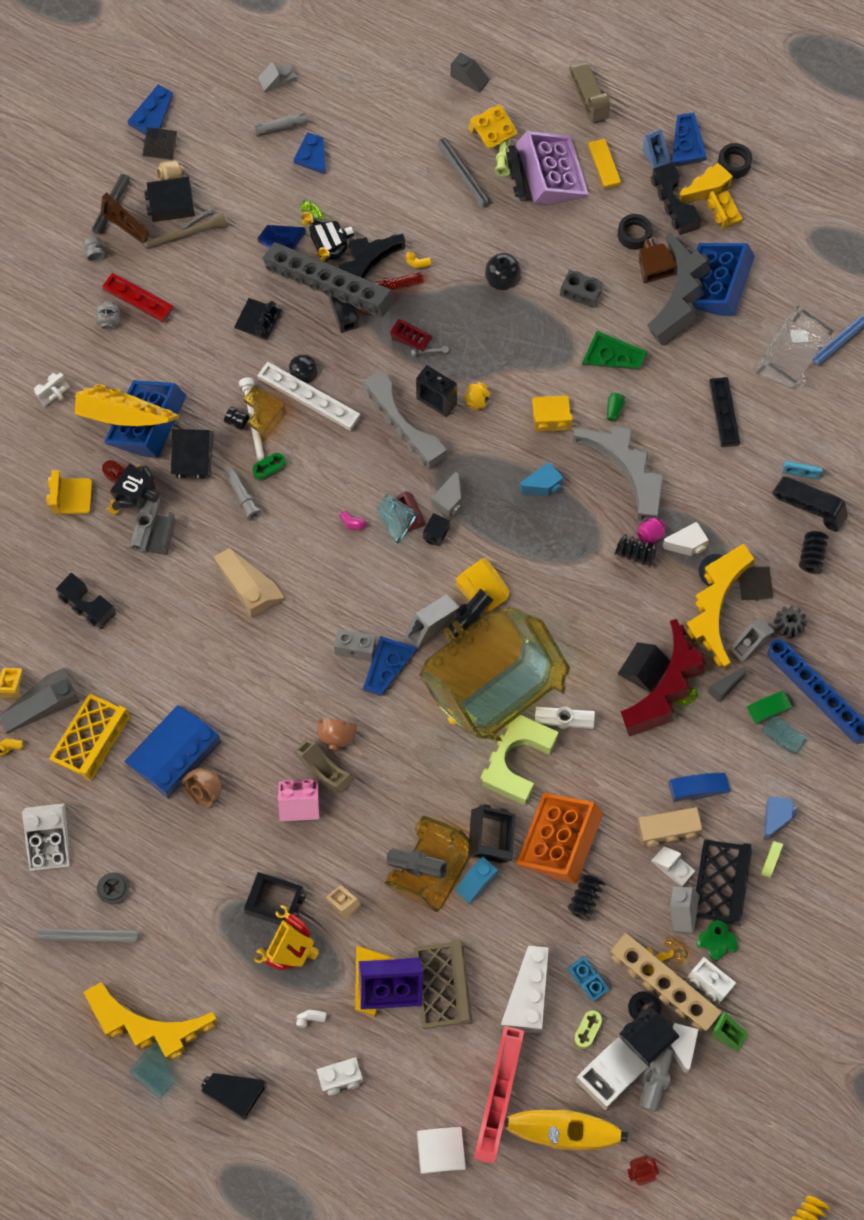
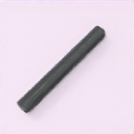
(463, 171)

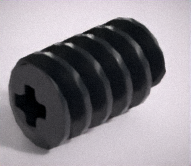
(636, 549)
(813, 552)
(584, 896)

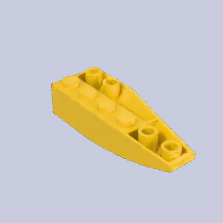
(119, 408)

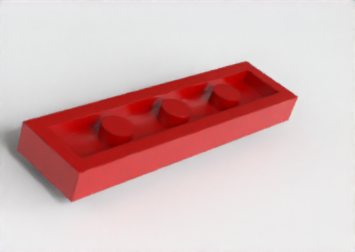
(137, 297)

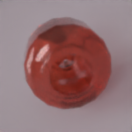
(643, 1170)

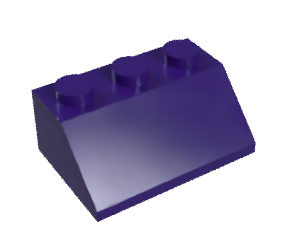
(390, 983)

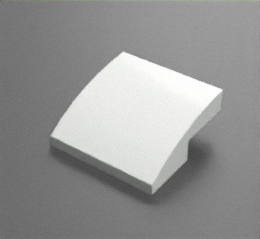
(441, 1150)

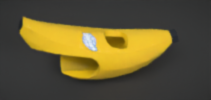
(565, 1129)

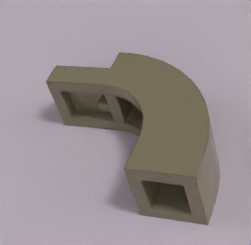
(322, 767)

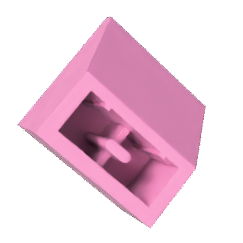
(298, 800)

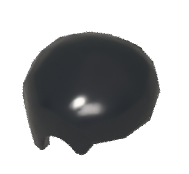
(303, 368)

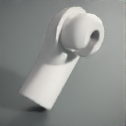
(308, 1015)

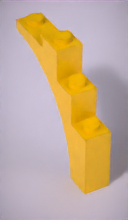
(722, 575)
(143, 1031)

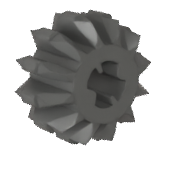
(793, 628)

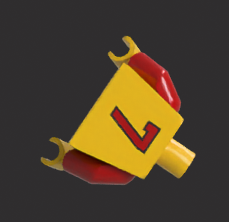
(290, 944)

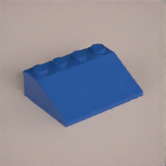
(726, 280)
(148, 439)
(173, 750)

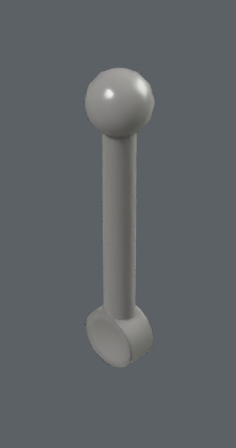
(210, 210)
(444, 349)

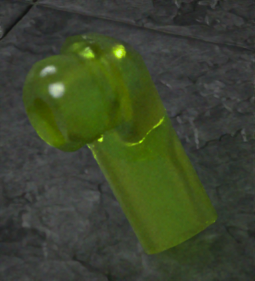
(314, 208)
(692, 697)

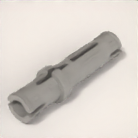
(283, 123)

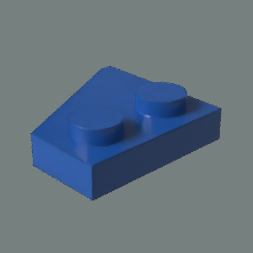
(311, 153)

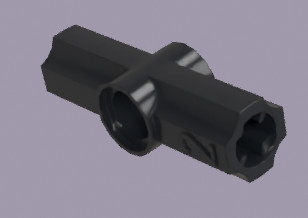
(470, 613)

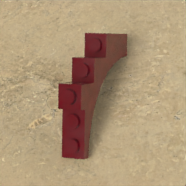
(657, 706)

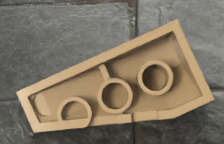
(249, 584)

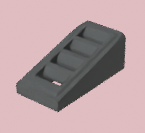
(724, 686)

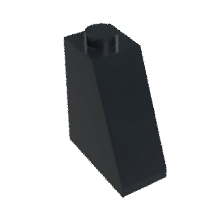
(233, 1092)

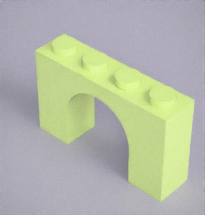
(519, 732)

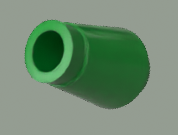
(614, 406)

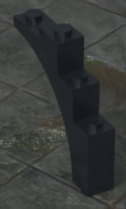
(365, 257)

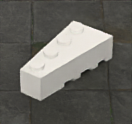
(528, 995)

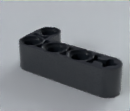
(812, 500)

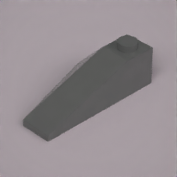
(43, 699)

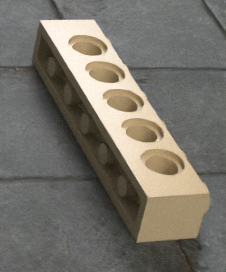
(628, 945)

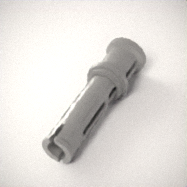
(246, 501)

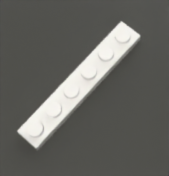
(308, 396)

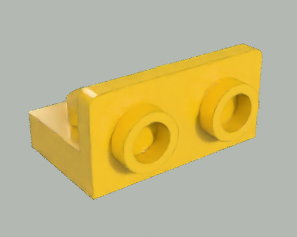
(724, 209)

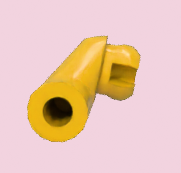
(9, 744)

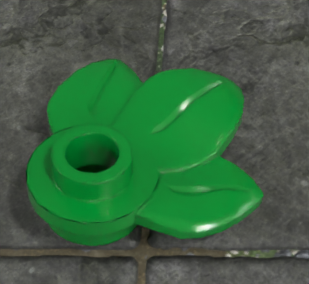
(718, 943)

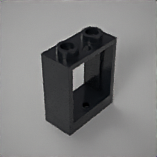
(430, 388)
(506, 838)
(255, 893)

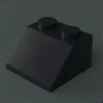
(648, 1035)

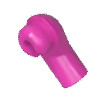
(352, 523)

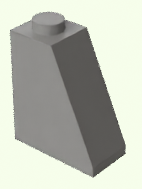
(431, 620)

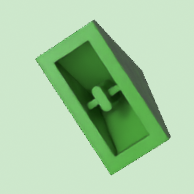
(729, 1032)

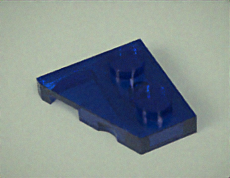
(285, 235)

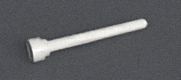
(246, 385)

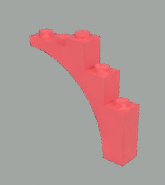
(499, 1095)

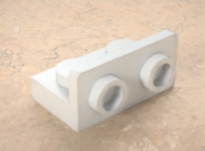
(710, 982)
(340, 1076)

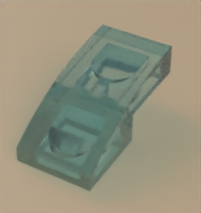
(783, 735)

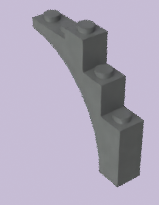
(679, 308)

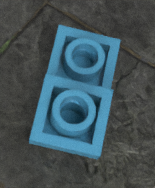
(587, 979)

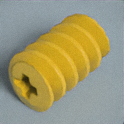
(811, 1209)

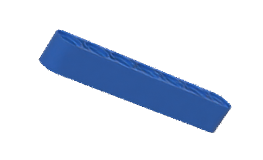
(814, 682)

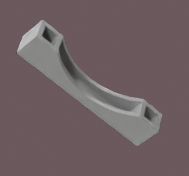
(427, 447)

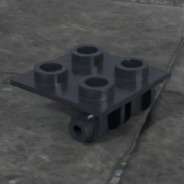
(258, 318)

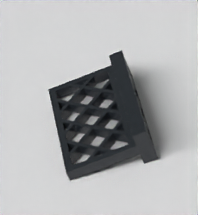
(738, 888)

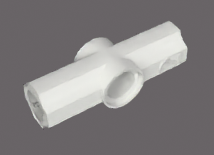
(577, 719)

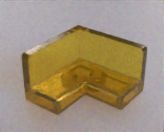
(268, 412)

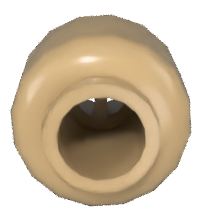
(169, 170)

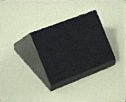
(645, 666)

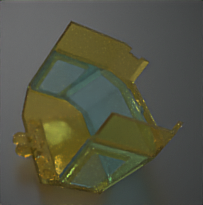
(494, 671)

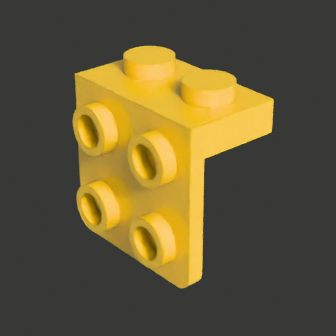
(493, 126)
(551, 413)
(69, 494)

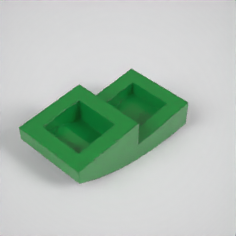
(769, 706)

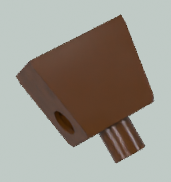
(656, 262)

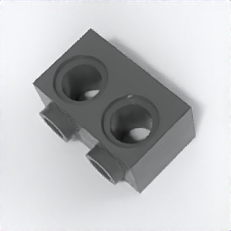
(579, 292)

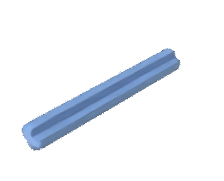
(839, 341)

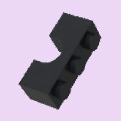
(96, 612)

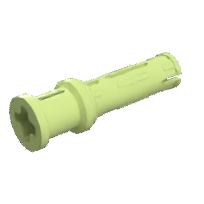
(501, 158)

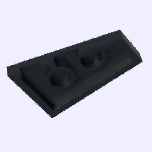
(519, 189)

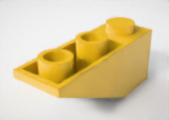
(714, 179)

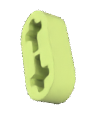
(771, 859)
(584, 1027)

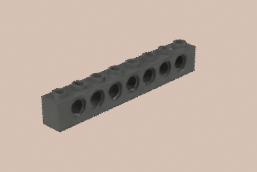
(328, 279)

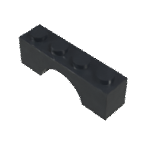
(683, 216)

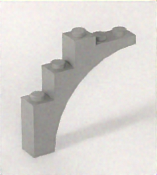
(631, 462)

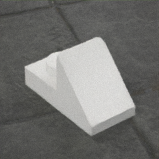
(673, 866)

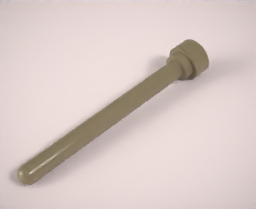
(218, 222)

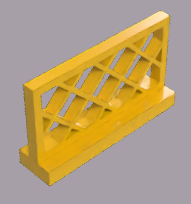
(105, 740)

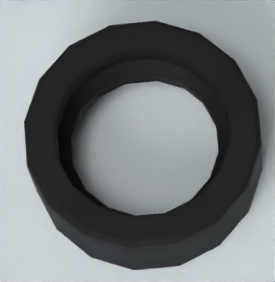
(738, 149)
(634, 219)

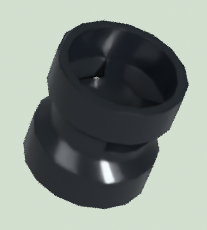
(236, 418)

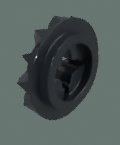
(647, 999)

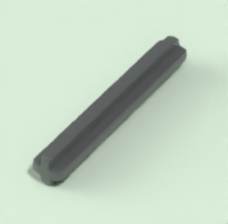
(116, 193)

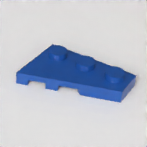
(152, 110)
(687, 141)
(386, 664)

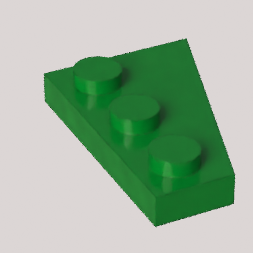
(614, 353)

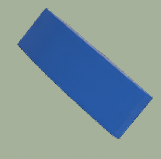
(698, 786)

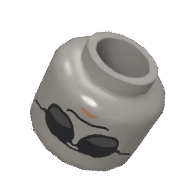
(108, 315)

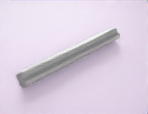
(88, 935)

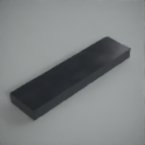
(724, 412)

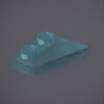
(396, 516)

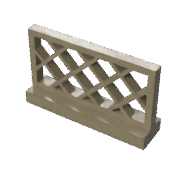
(460, 985)

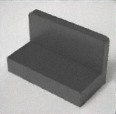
(162, 534)

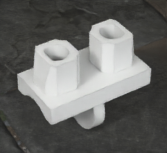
(52, 390)

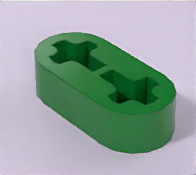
(267, 464)

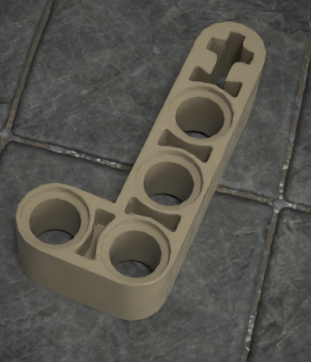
(595, 104)

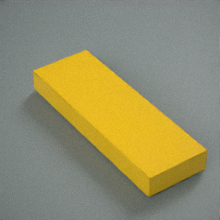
(604, 163)

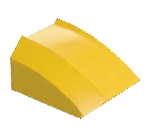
(484, 577)

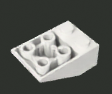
(46, 836)
(611, 1073)

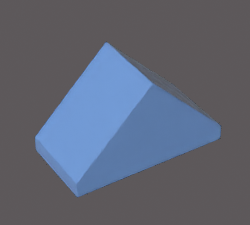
(655, 148)

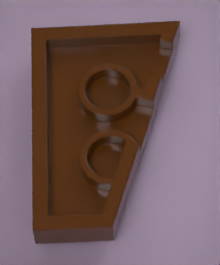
(118, 215)

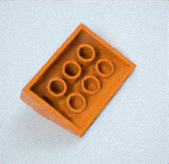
(560, 837)

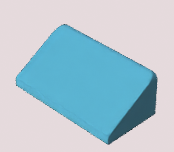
(801, 469)

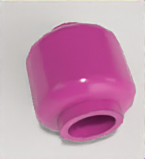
(651, 530)

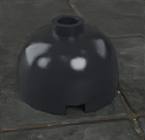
(502, 271)

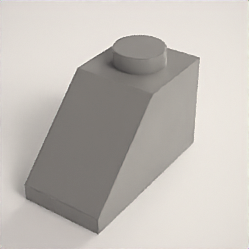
(448, 497)
(752, 639)
(684, 909)

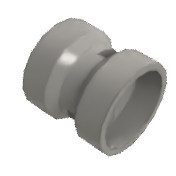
(94, 250)

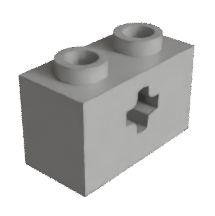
(355, 645)

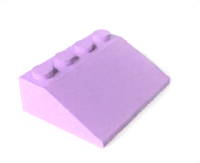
(551, 167)

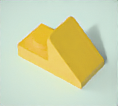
(9, 683)

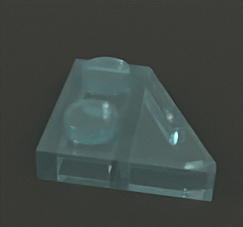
(153, 1071)

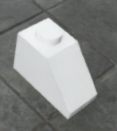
(687, 541)
(684, 1045)

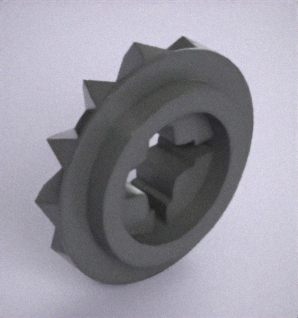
(112, 879)

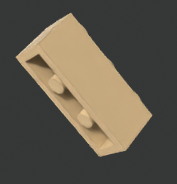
(669, 827)

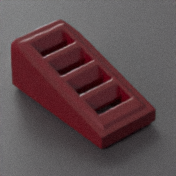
(401, 328)

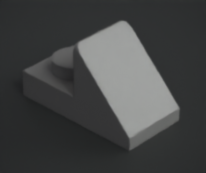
(276, 77)

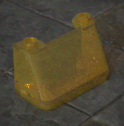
(439, 842)

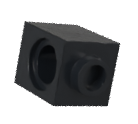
(436, 530)

